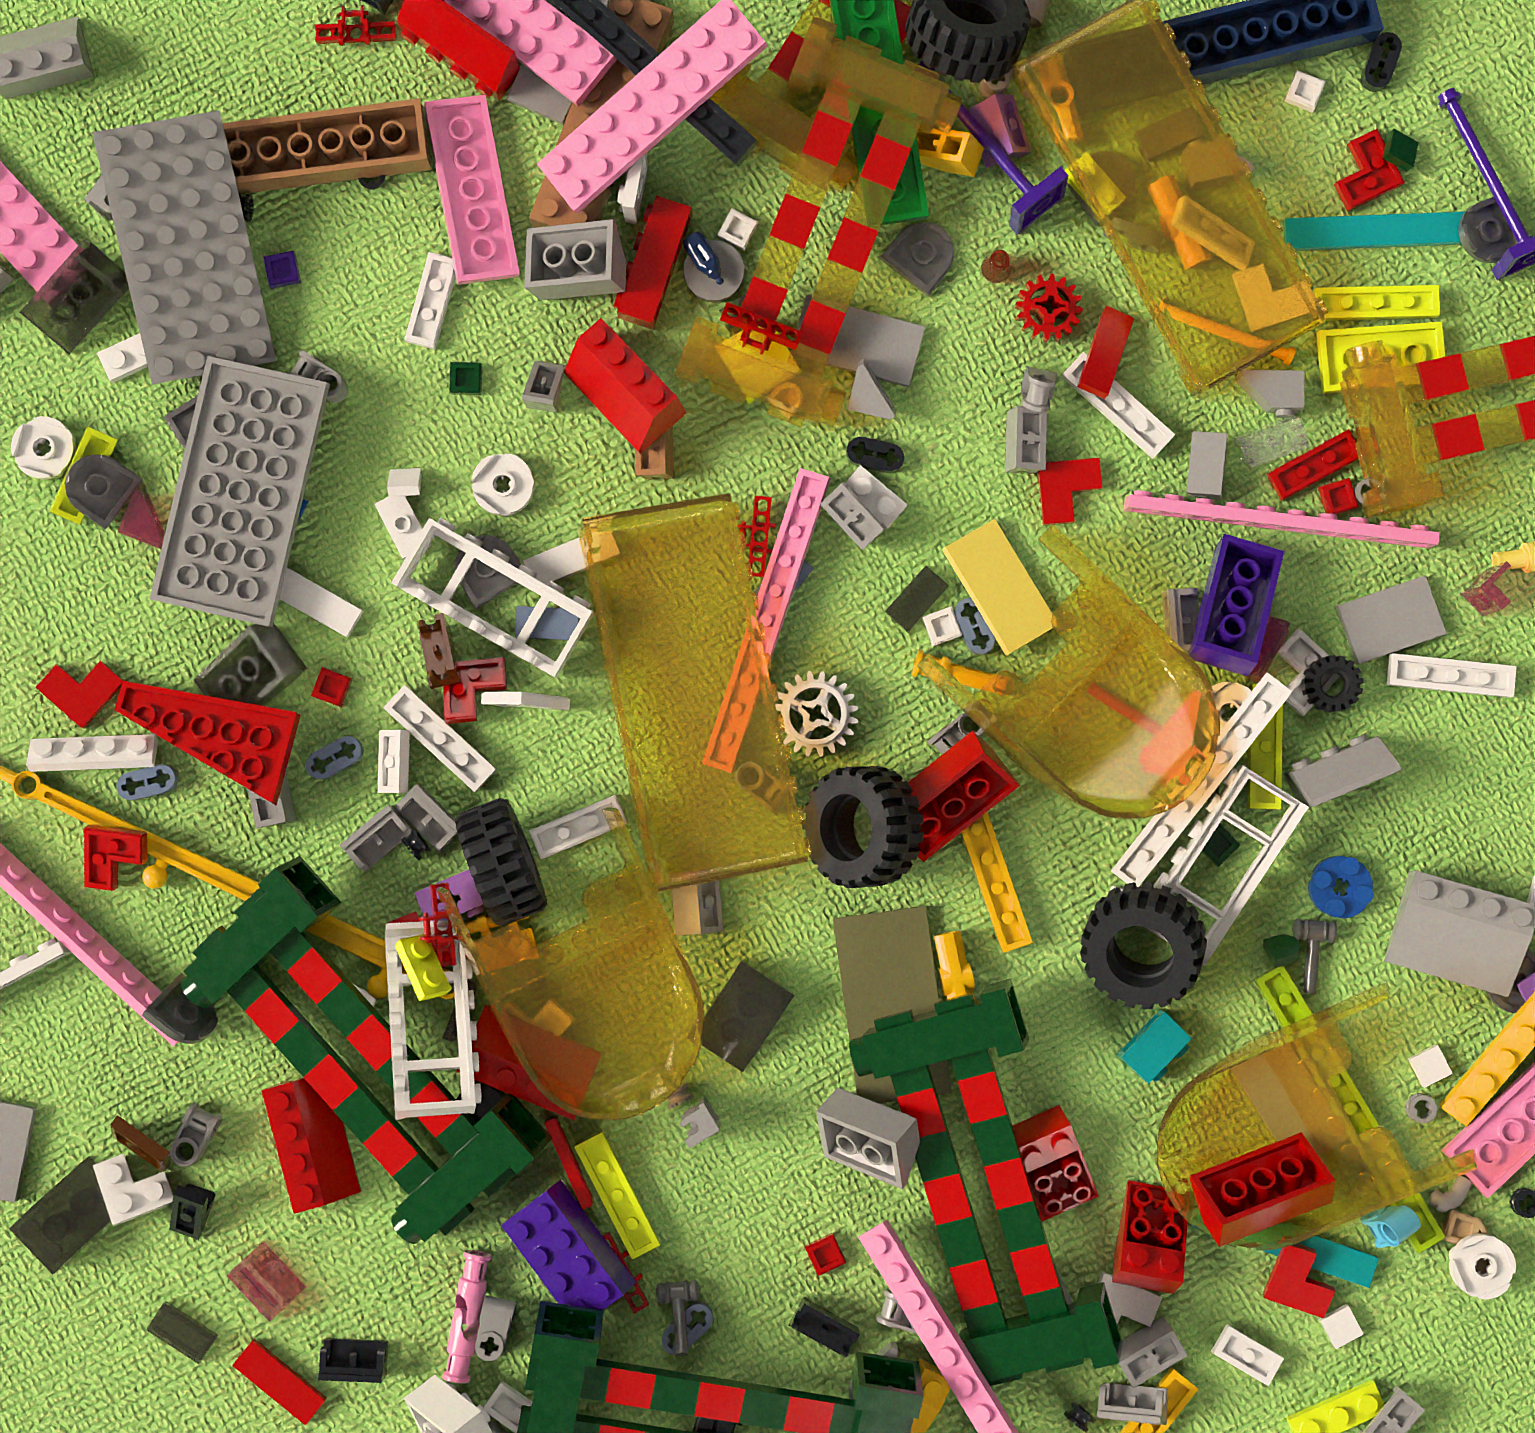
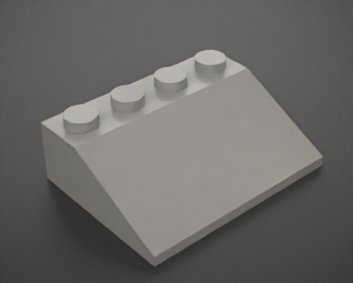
(1460, 933)

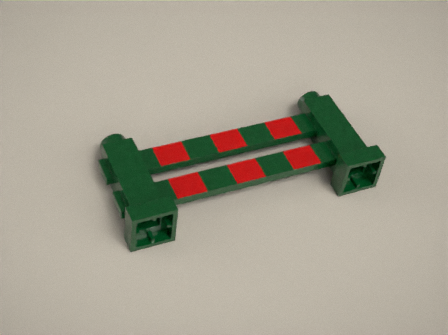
(275, 924)
(963, 1030)
(567, 1368)

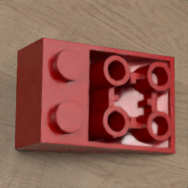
(1054, 1163)
(1150, 1240)

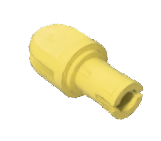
(1521, 558)

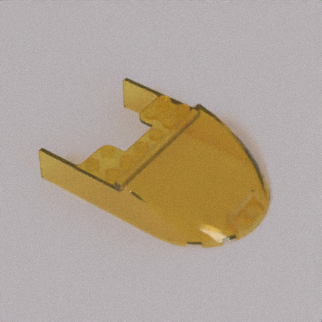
(1113, 716)
(603, 1009)
(1283, 1089)

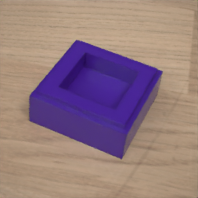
(282, 269)

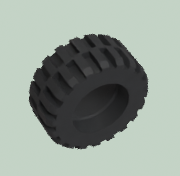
(968, 36)
(893, 821)
(500, 862)
(1136, 981)

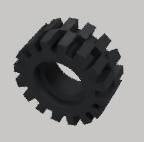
(1350, 678)

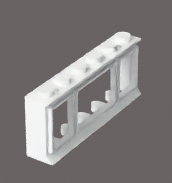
(499, 562)
(1202, 831)
(466, 1030)

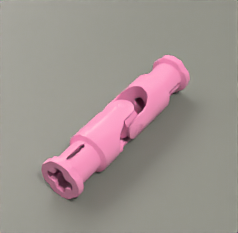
(467, 1311)

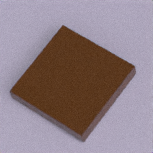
(140, 1144)

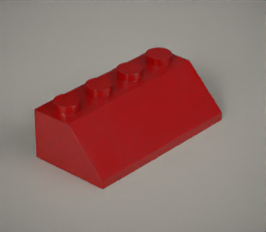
(460, 44)
(622, 386)
(959, 791)
(501, 1067)
(310, 1146)
(1262, 1189)

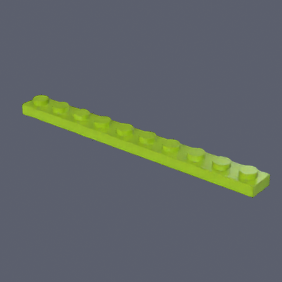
(1289, 1008)

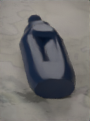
(703, 256)

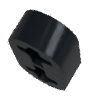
(1387, 64)
(876, 447)

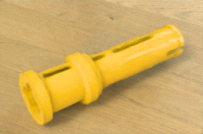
(965, 675)

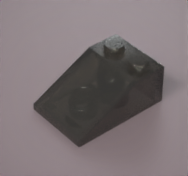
(76, 296)
(252, 667)
(744, 1015)
(64, 1218)

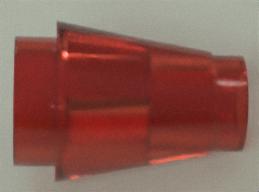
(994, 272)

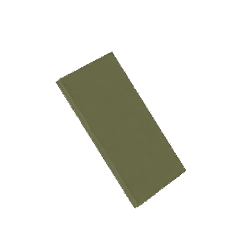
(883, 972)

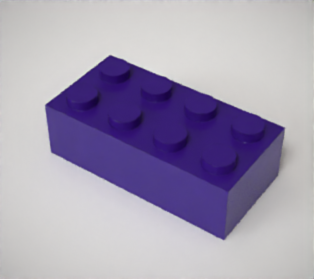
(1236, 605)
(568, 1251)

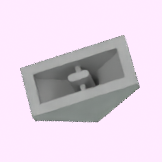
(544, 386)
(869, 395)

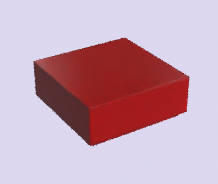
(1338, 497)
(331, 687)
(825, 1254)

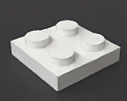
(631, 194)

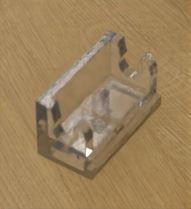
(1272, 441)

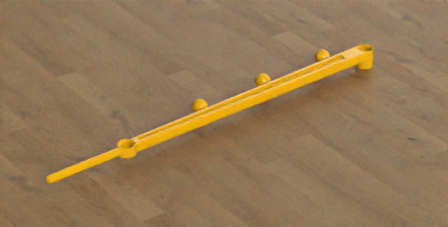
(155, 876)

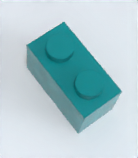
(1155, 1047)

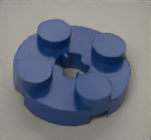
(1357, 893)

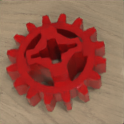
(1036, 308)

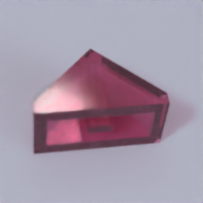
(142, 521)

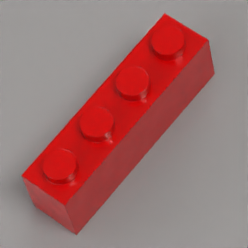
(654, 262)

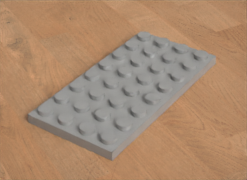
(184, 244)
(239, 491)

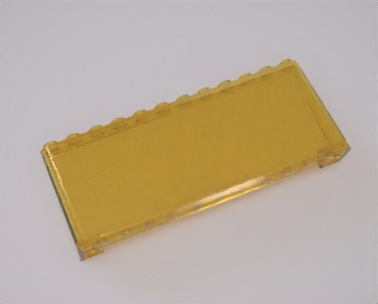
(1170, 193)
(692, 692)

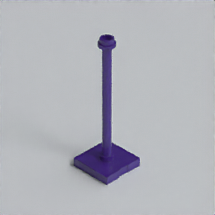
(1036, 198)
(1523, 253)

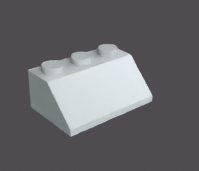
(441, 1409)

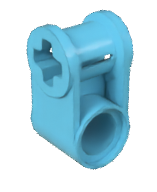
(1391, 1225)

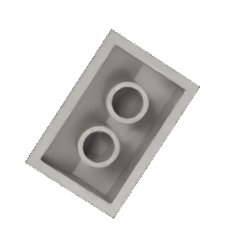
(43, 58)
(574, 260)
(1341, 770)
(868, 1137)

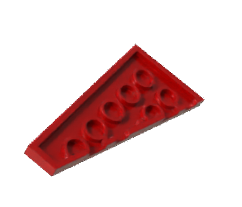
(230, 736)

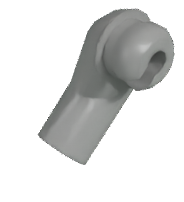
(1452, 1198)

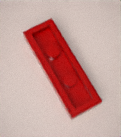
(1105, 352)
(1314, 465)
(569, 1162)
(279, 1381)

